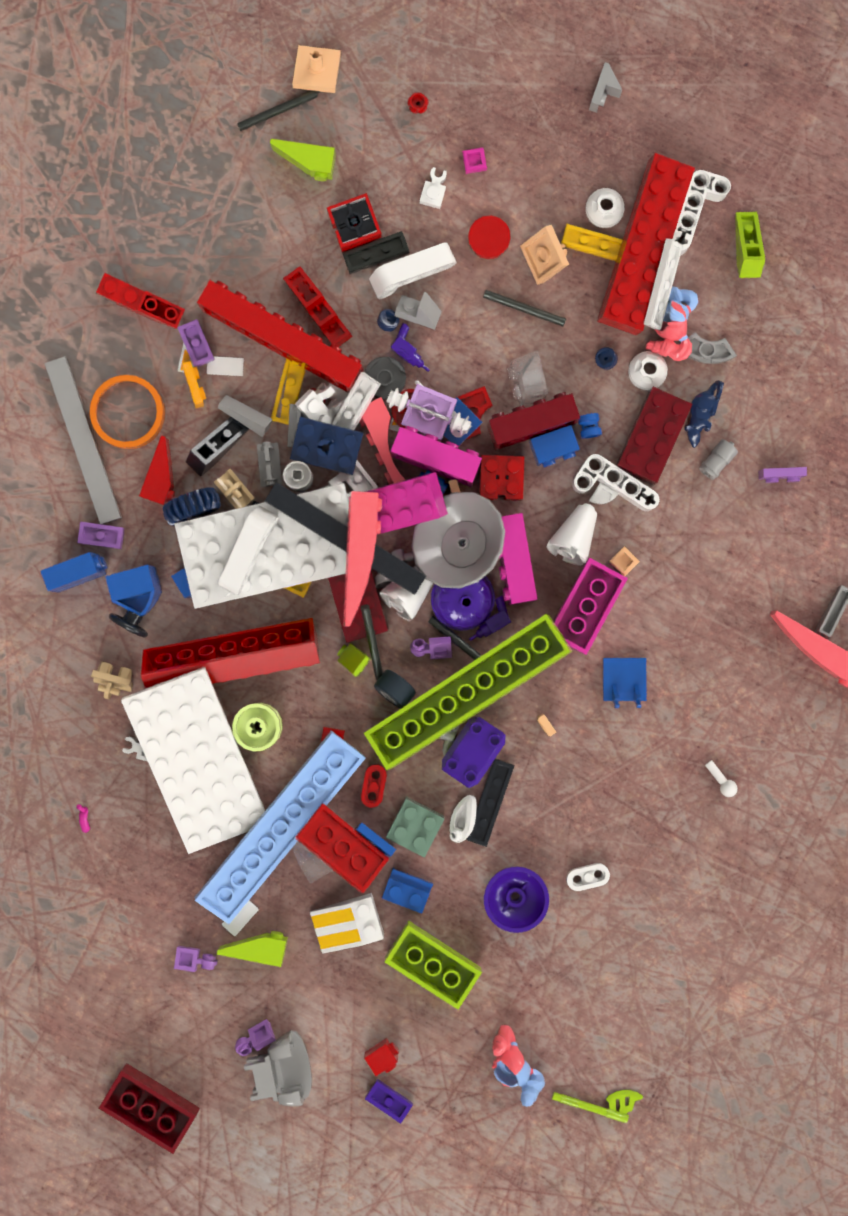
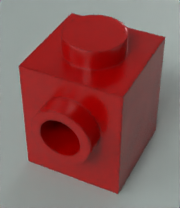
(382, 1057)

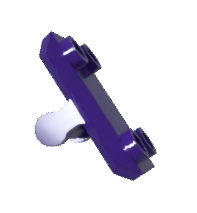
(473, 751)

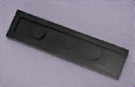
(490, 801)

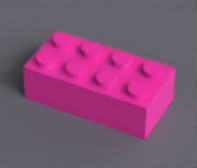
(436, 456)
(410, 502)
(516, 562)
(588, 604)

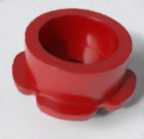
(417, 97)

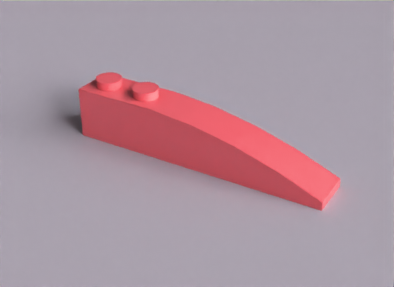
(360, 548)
(818, 649)

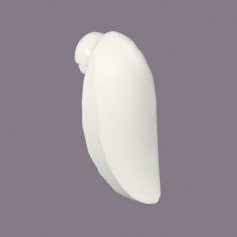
(463, 819)

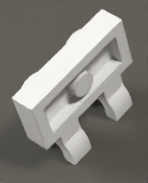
(312, 406)
(358, 482)

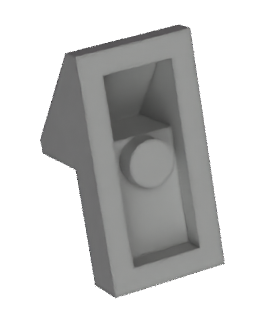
(606, 85)
(420, 312)

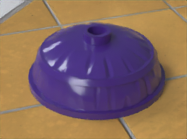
(452, 613)
(523, 912)

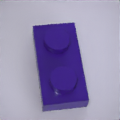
(388, 1101)

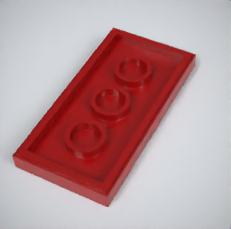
(342, 848)

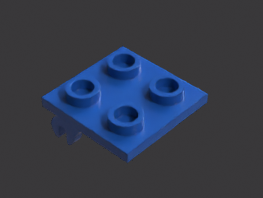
(624, 680)

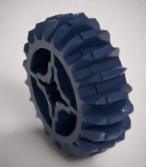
(191, 505)

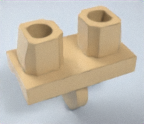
(234, 490)
(111, 682)

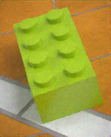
(433, 965)

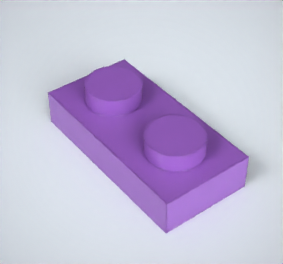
(196, 343)
(773, 475)
(101, 535)

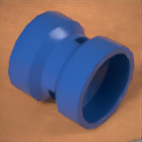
(587, 422)

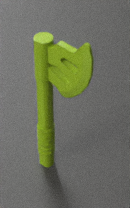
(620, 1115)

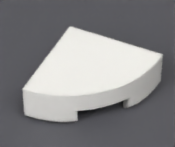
(603, 495)

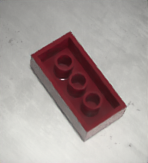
(533, 421)
(653, 435)
(370, 597)
(149, 1108)

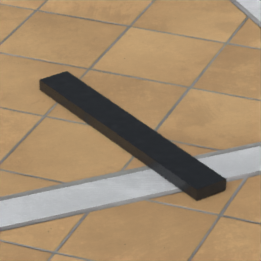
(336, 533)

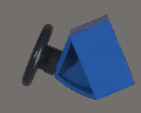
(135, 591)

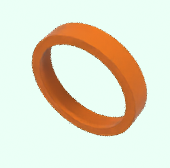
(147, 438)

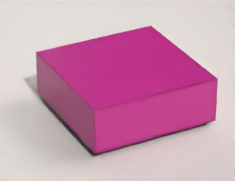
(474, 160)

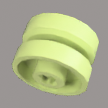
(245, 731)

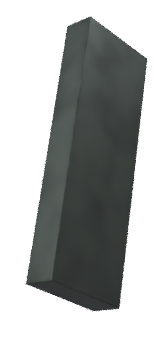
(376, 252)

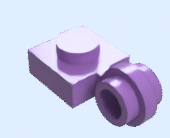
(438, 647)
(188, 959)
(260, 1036)

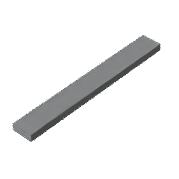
(83, 440)

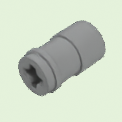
(718, 459)

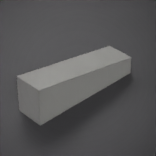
(245, 415)
(833, 613)

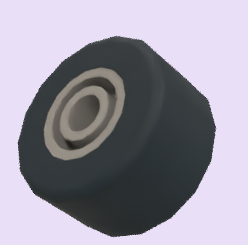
(394, 689)

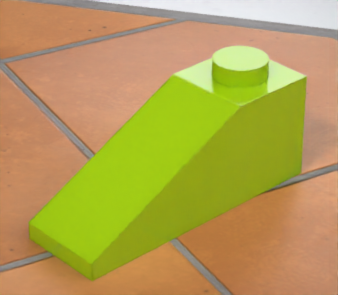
(312, 159)
(749, 245)
(353, 659)
(262, 949)

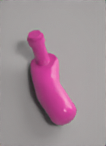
(83, 814)

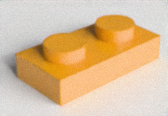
(192, 375)

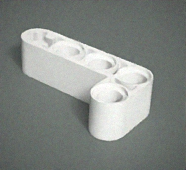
(699, 194)
(411, 268)
(622, 479)
(247, 548)

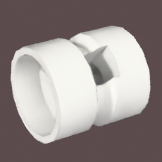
(298, 476)

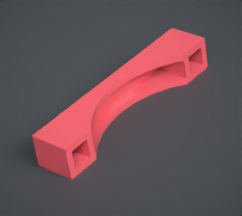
(377, 423)

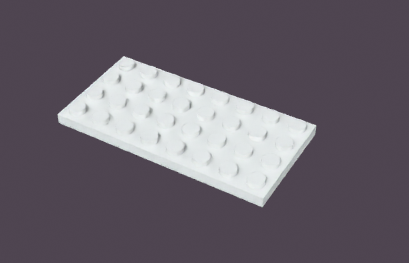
(286, 559)
(195, 759)

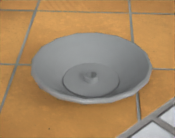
(439, 541)

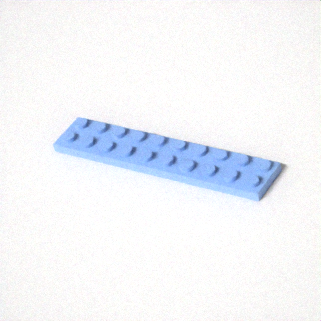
(276, 829)

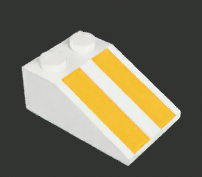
(347, 924)

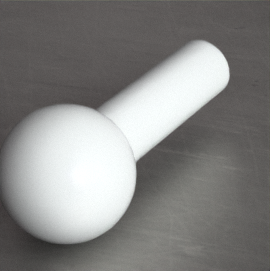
(727, 787)

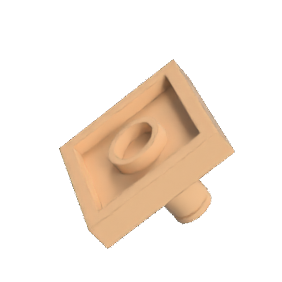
(316, 69)
(545, 254)

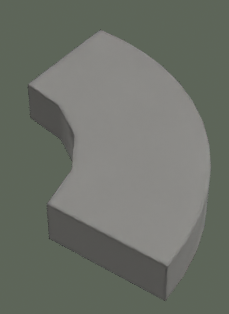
(710, 351)

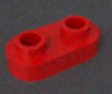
(373, 785)

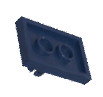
(326, 445)

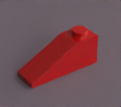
(159, 480)

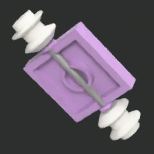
(429, 411)

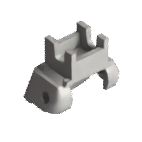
(282, 1071)

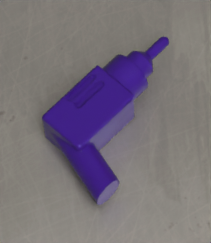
(406, 350)
(495, 622)

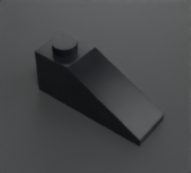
(215, 446)

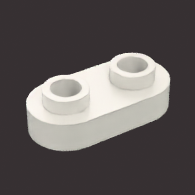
(587, 876)

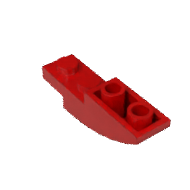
(140, 301)

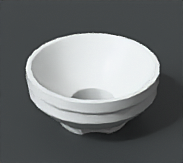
(601, 217)
(640, 378)

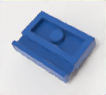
(375, 839)
(407, 890)

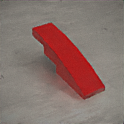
(317, 307)

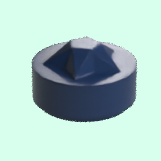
(387, 320)
(606, 358)

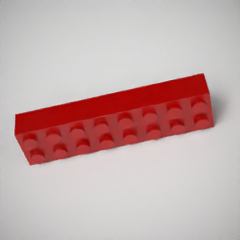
(650, 223)
(279, 336)
(235, 654)

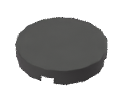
(388, 373)

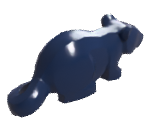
(703, 407)

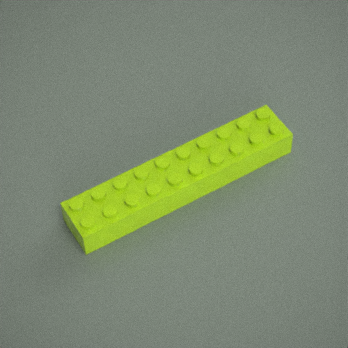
(468, 692)

